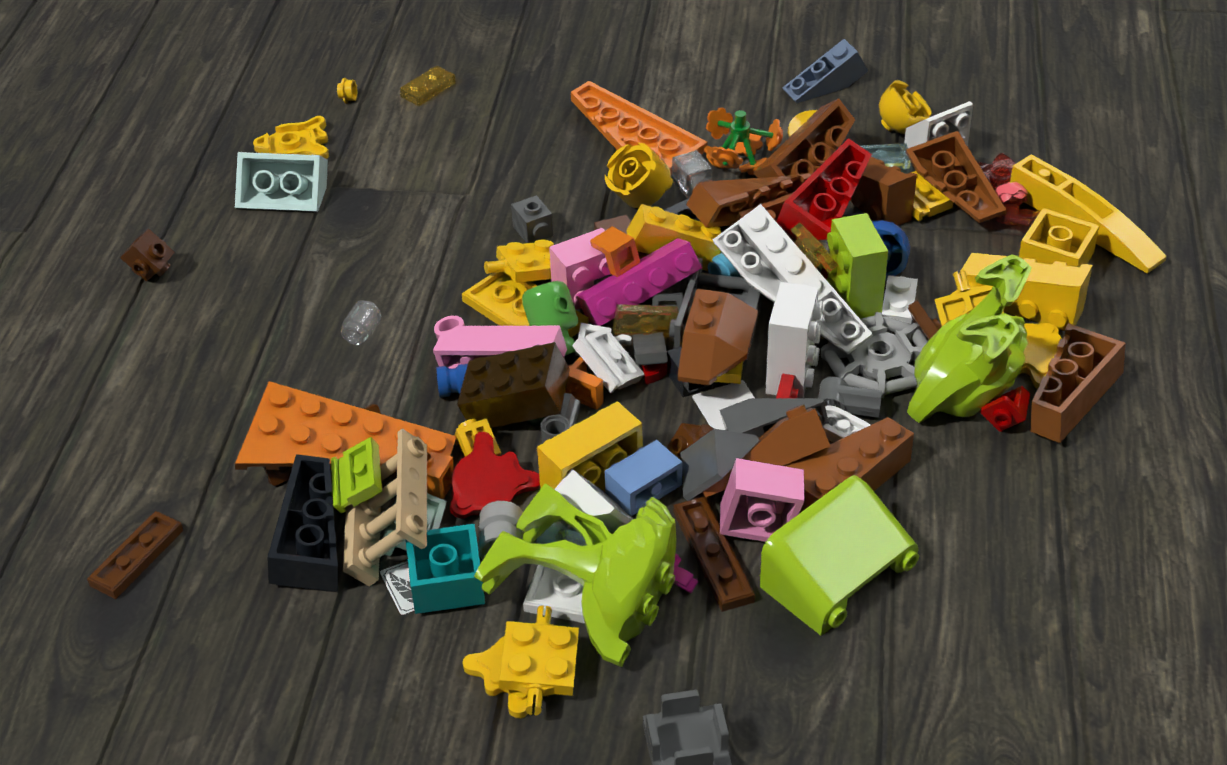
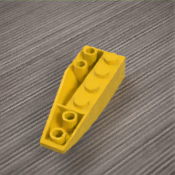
(1066, 195)

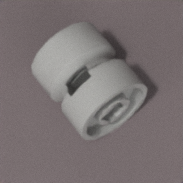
(494, 519)

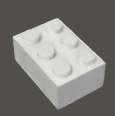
(793, 336)

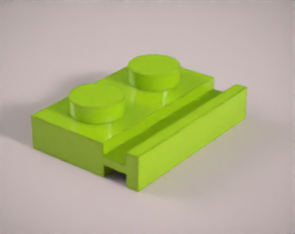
(356, 475)

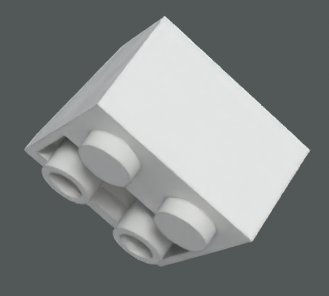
(941, 124)

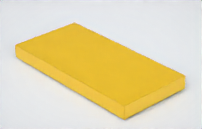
(501, 301)

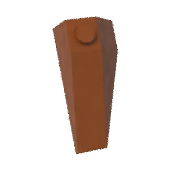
(955, 173)

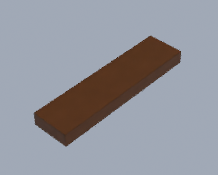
(713, 554)

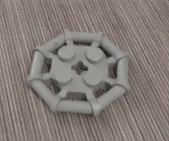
(893, 362)

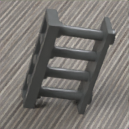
(694, 282)

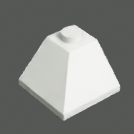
(592, 501)

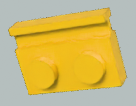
(928, 199)

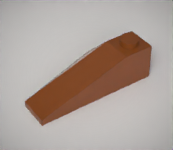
(784, 443)

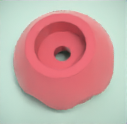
(1012, 193)

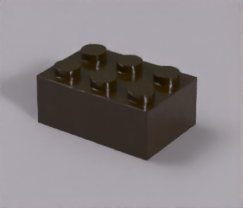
(515, 385)

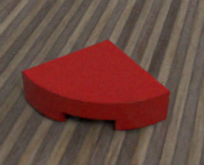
(654, 372)

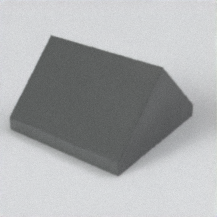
(712, 459)

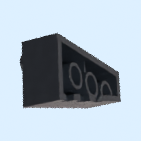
(304, 536)

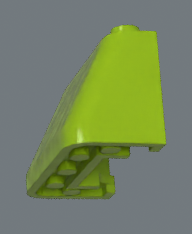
(833, 553)

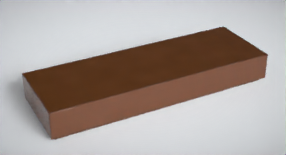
(135, 554)

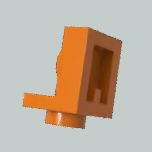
(584, 386)

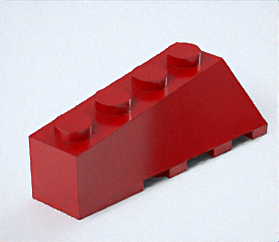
(825, 192)

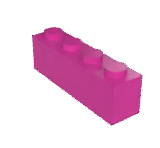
(639, 283)

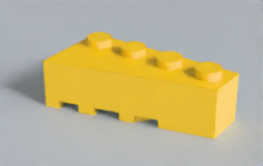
(1050, 293)

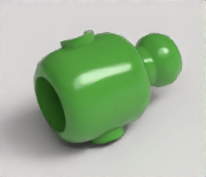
(551, 306)

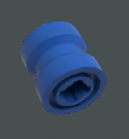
(450, 380)

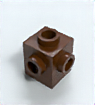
(148, 255)

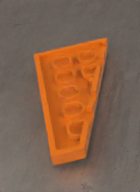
(629, 124)
(316, 426)

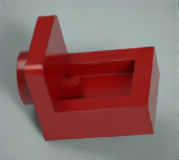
(1007, 409)

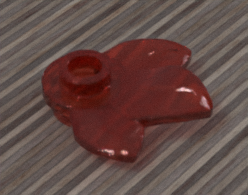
(998, 172)
(1016, 215)

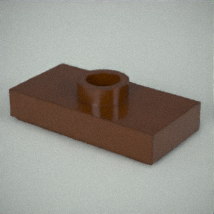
(919, 316)

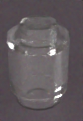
(360, 322)

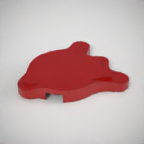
(488, 478)

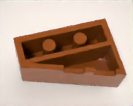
(885, 193)

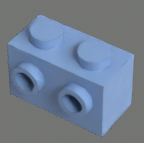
(643, 475)

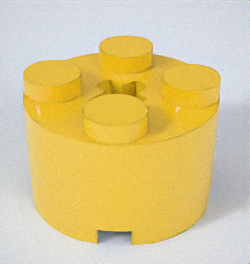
(638, 175)

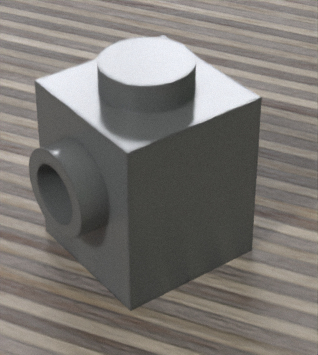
(532, 219)

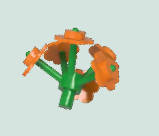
(742, 139)

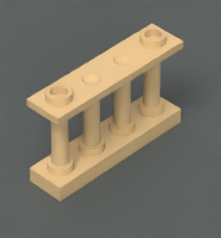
(365, 523)

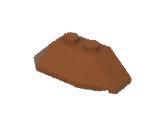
(715, 336)

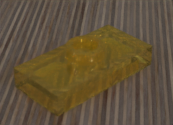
(643, 319)

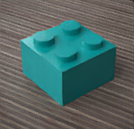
(445, 570)

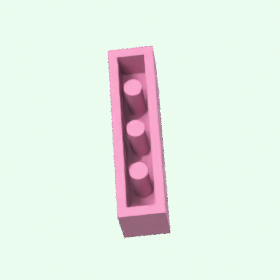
(462, 343)

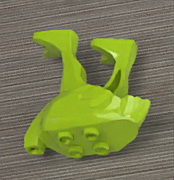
(976, 353)
(618, 570)

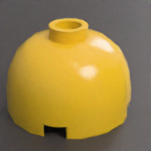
(901, 108)

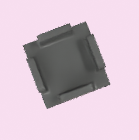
(687, 732)

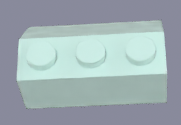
(280, 181)

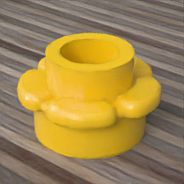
(347, 90)

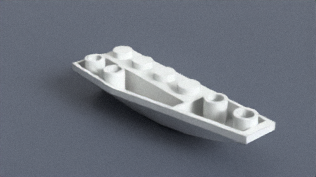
(768, 256)

